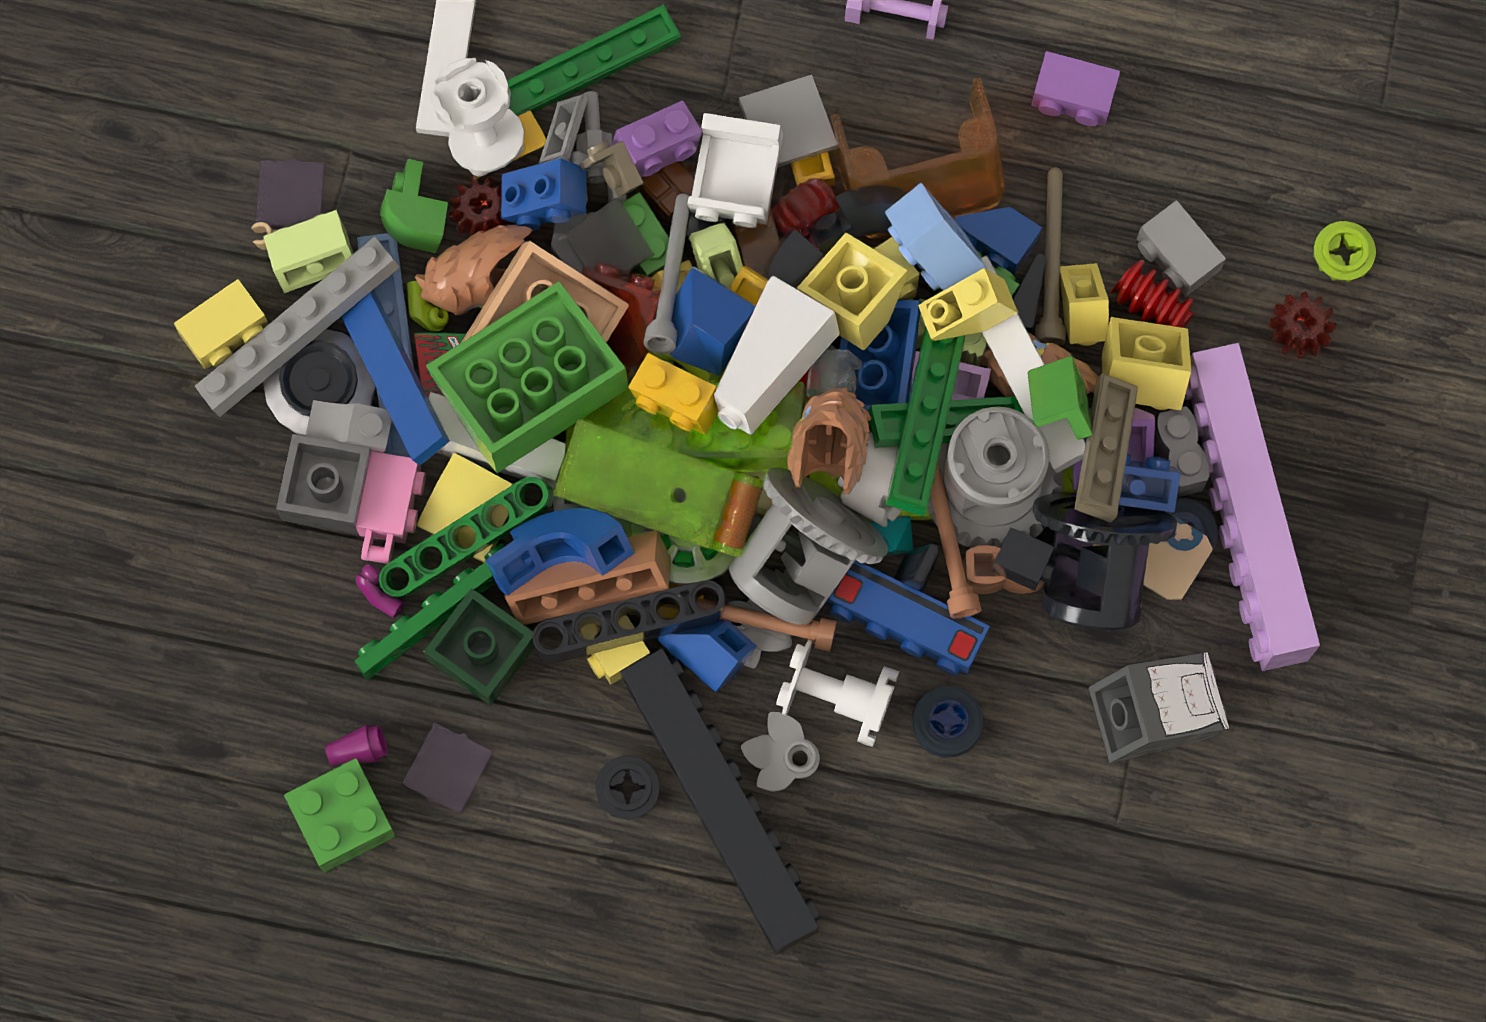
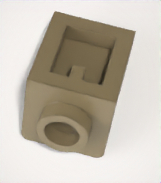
(618, 166)

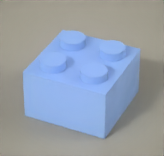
(932, 239)

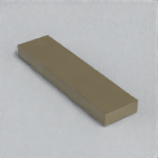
(1107, 448)

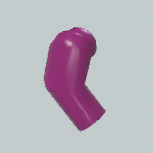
(376, 596)

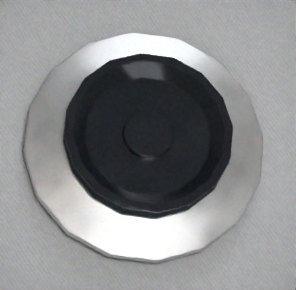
(322, 371)

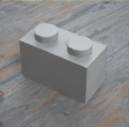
(1180, 249)

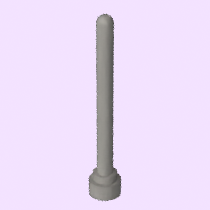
(661, 334)

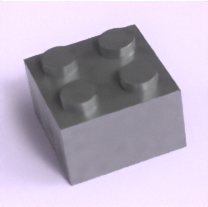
(323, 483)

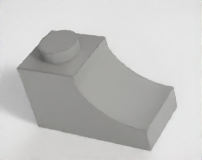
(350, 424)

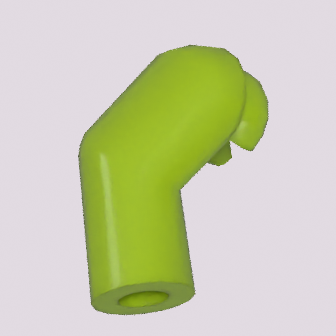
(422, 311)

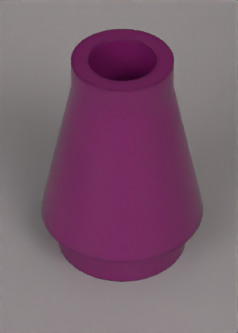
(364, 743)

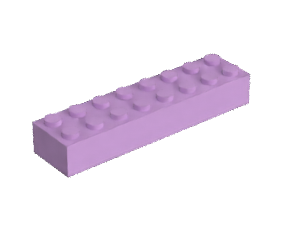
(1250, 510)

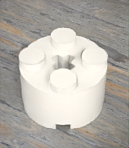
(871, 491)

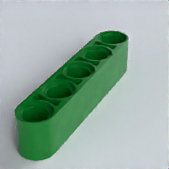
(447, 539)

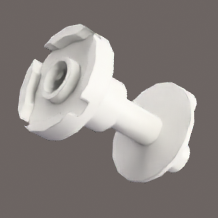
(474, 105)
(852, 697)

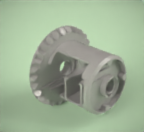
(995, 475)
(830, 541)

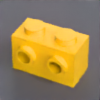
(675, 394)

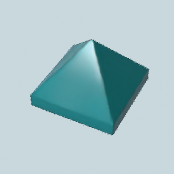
(897, 535)

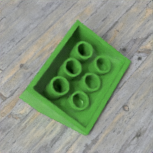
(528, 376)

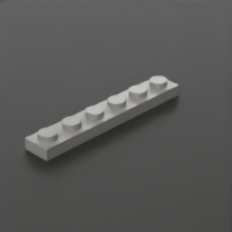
(297, 326)

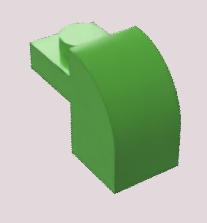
(412, 218)

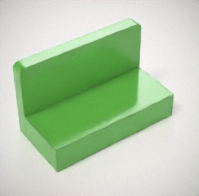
(1060, 393)

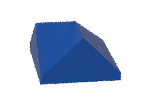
(708, 322)

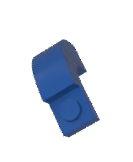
(556, 539)

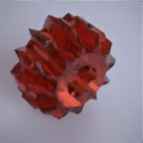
(473, 199)
(805, 206)
(1314, 319)

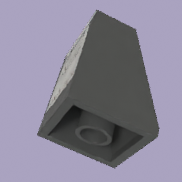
(1158, 706)

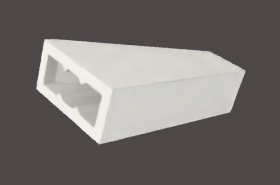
(773, 354)
(542, 462)

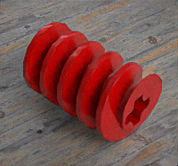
(1152, 298)

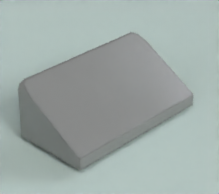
(564, 129)

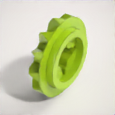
(1355, 239)

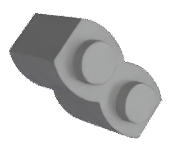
(1177, 441)

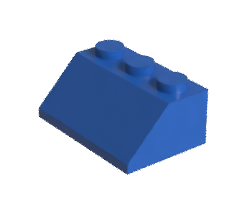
(888, 358)

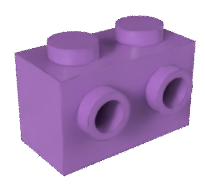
(660, 138)

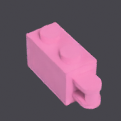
(388, 504)

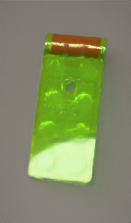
(638, 484)

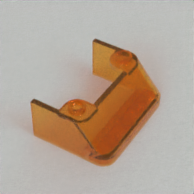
(958, 181)

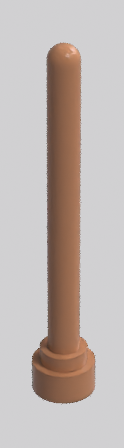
(962, 599)
(819, 632)

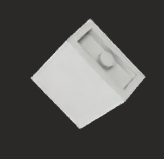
(736, 170)

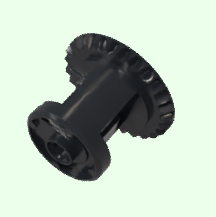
(1104, 582)

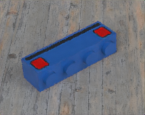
(907, 617)

